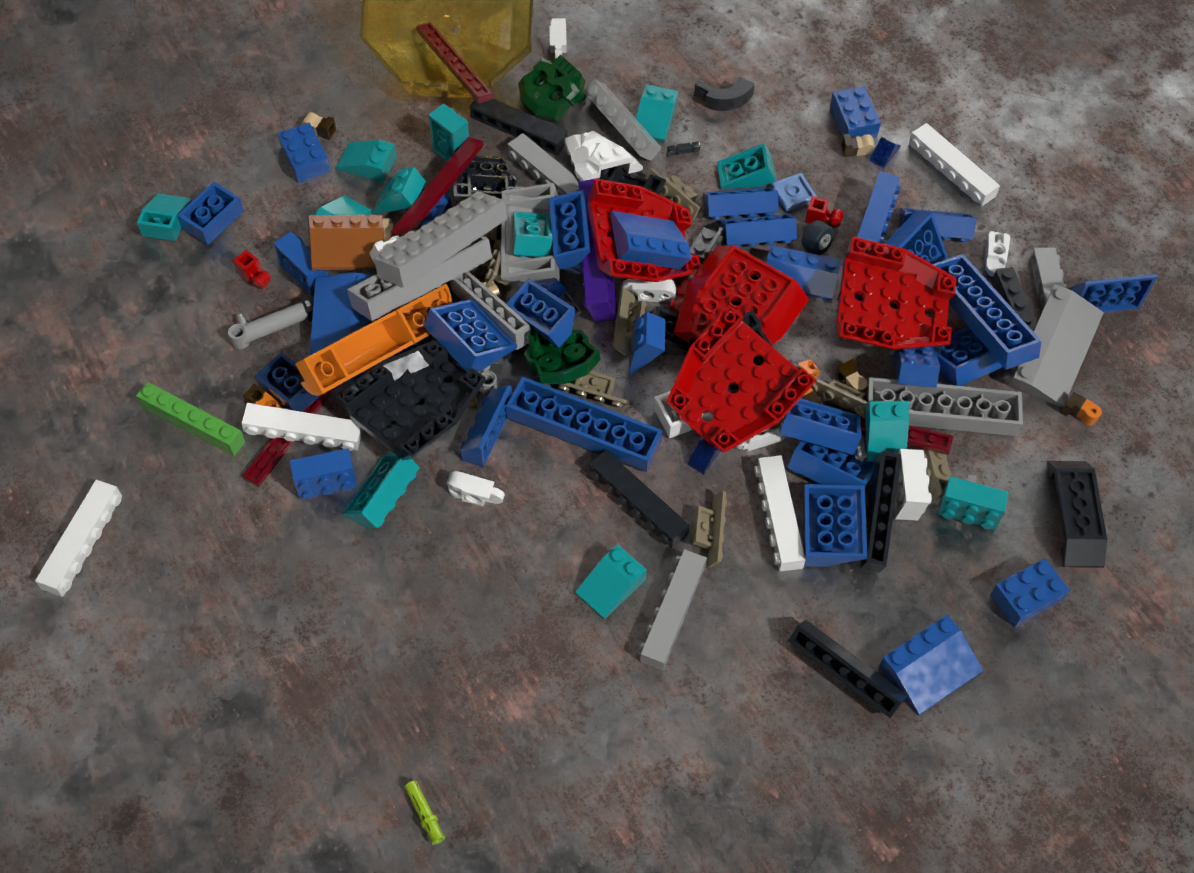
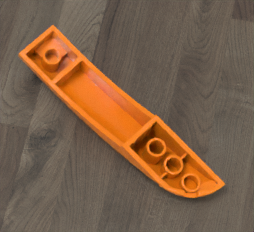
(370, 344)

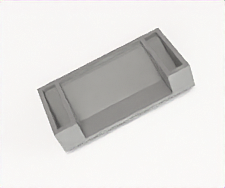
(516, 268)
(1066, 334)

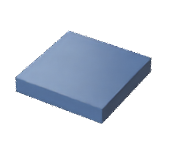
(793, 192)

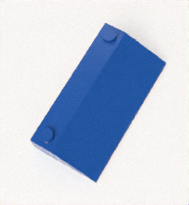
(333, 311)

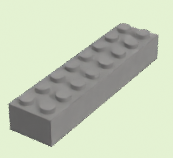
(440, 239)
(378, 297)
(954, 406)

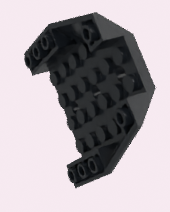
(395, 386)

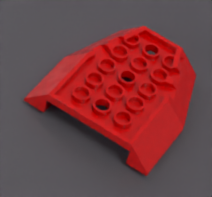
(635, 200)
(898, 276)
(726, 278)
(726, 357)

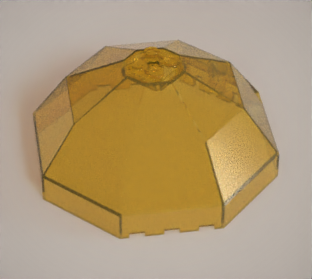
(490, 40)

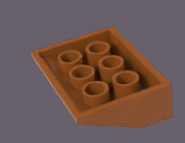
(343, 241)

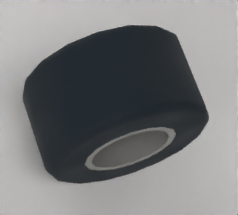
(817, 237)

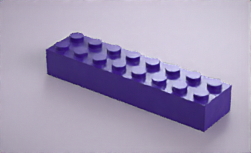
(597, 285)

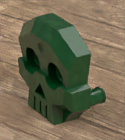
(559, 80)
(563, 364)

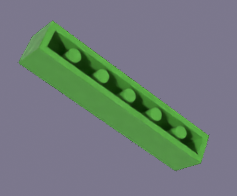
(191, 419)

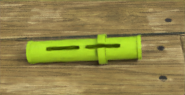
(428, 820)

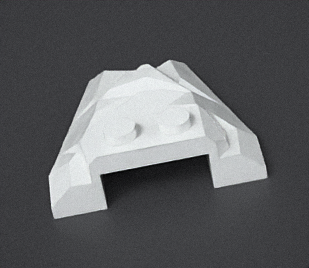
(594, 153)

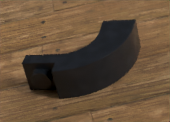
(725, 99)

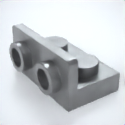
(706, 242)

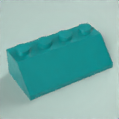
(381, 491)

